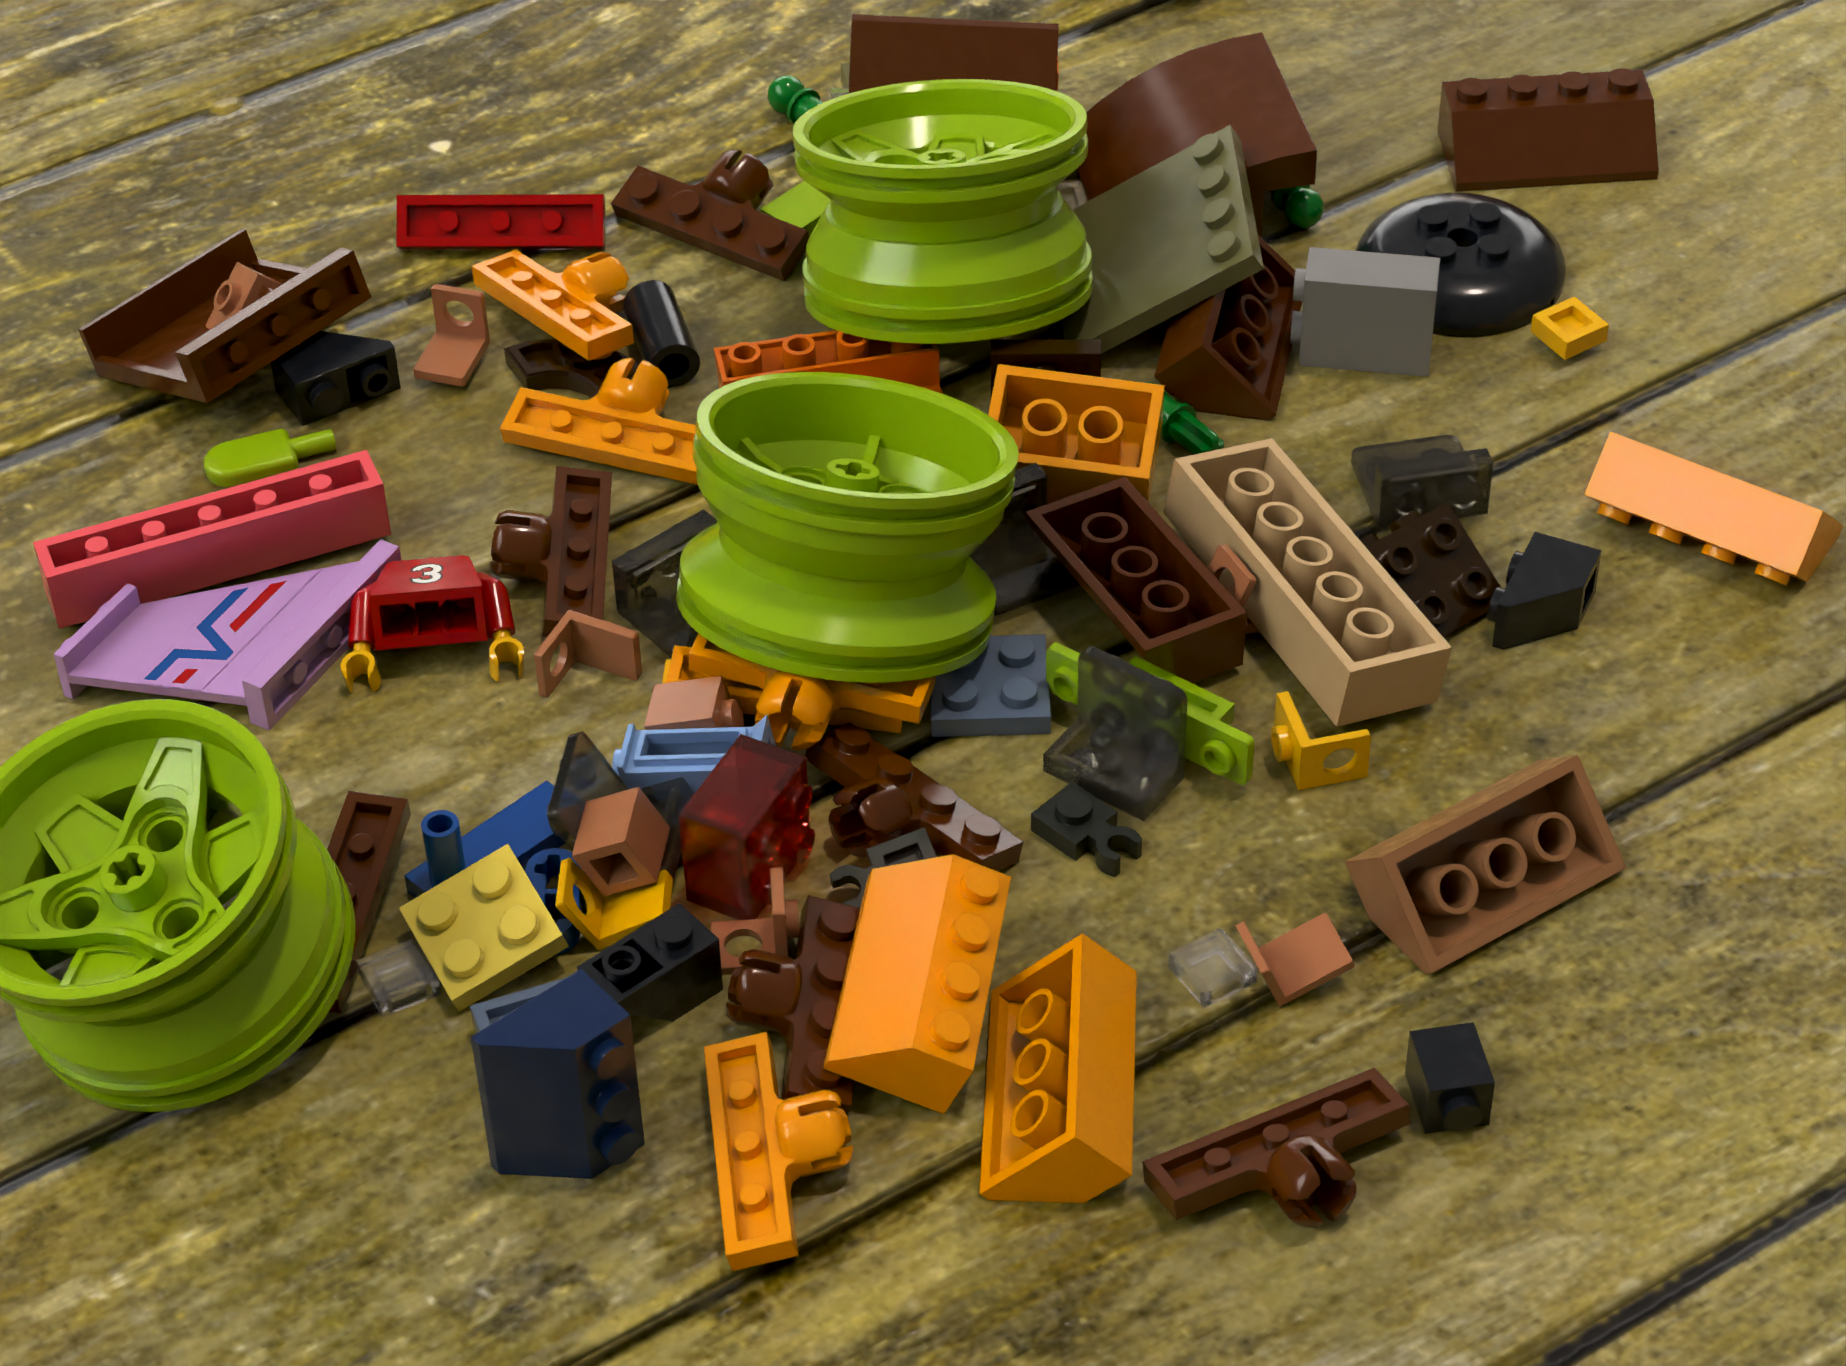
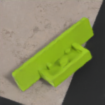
(1208, 729)

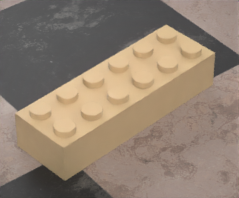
(1317, 586)

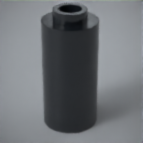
(661, 331)

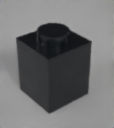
(1449, 1078)

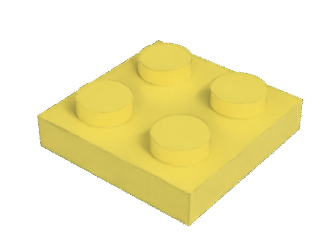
(483, 927)

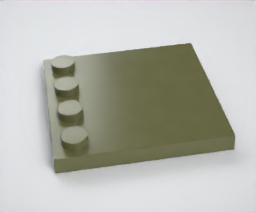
(1167, 240)

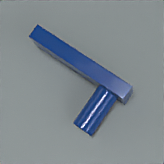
(520, 825)

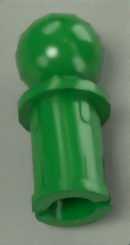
(790, 97)
(1300, 205)

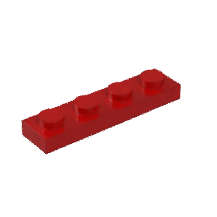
(500, 221)

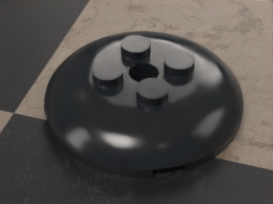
(1492, 255)

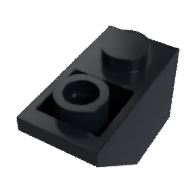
(334, 374)
(1544, 591)
(661, 967)

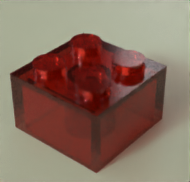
(742, 824)

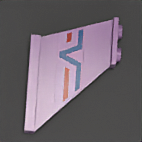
(229, 644)

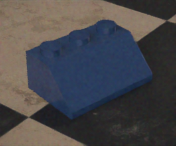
(560, 1084)

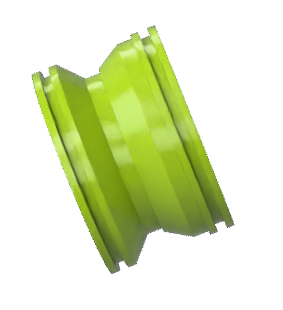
(944, 210)
(845, 526)
(121, 854)

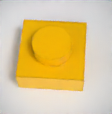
(1569, 328)

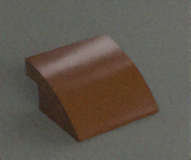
(1197, 96)

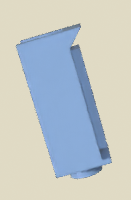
(688, 753)

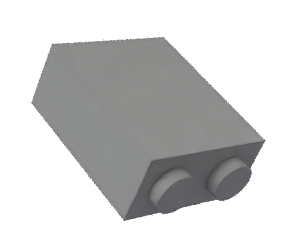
(1366, 311)

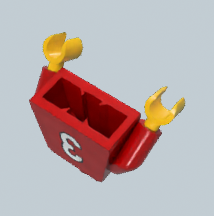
(428, 606)

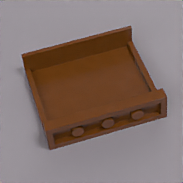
(162, 334)

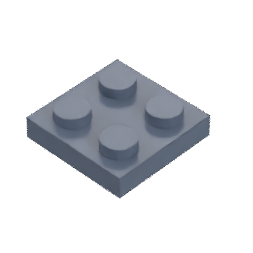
(996, 692)

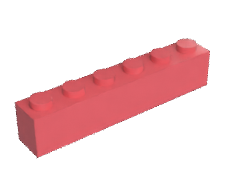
(215, 537)

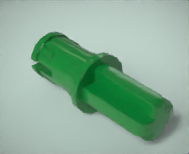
(1184, 428)

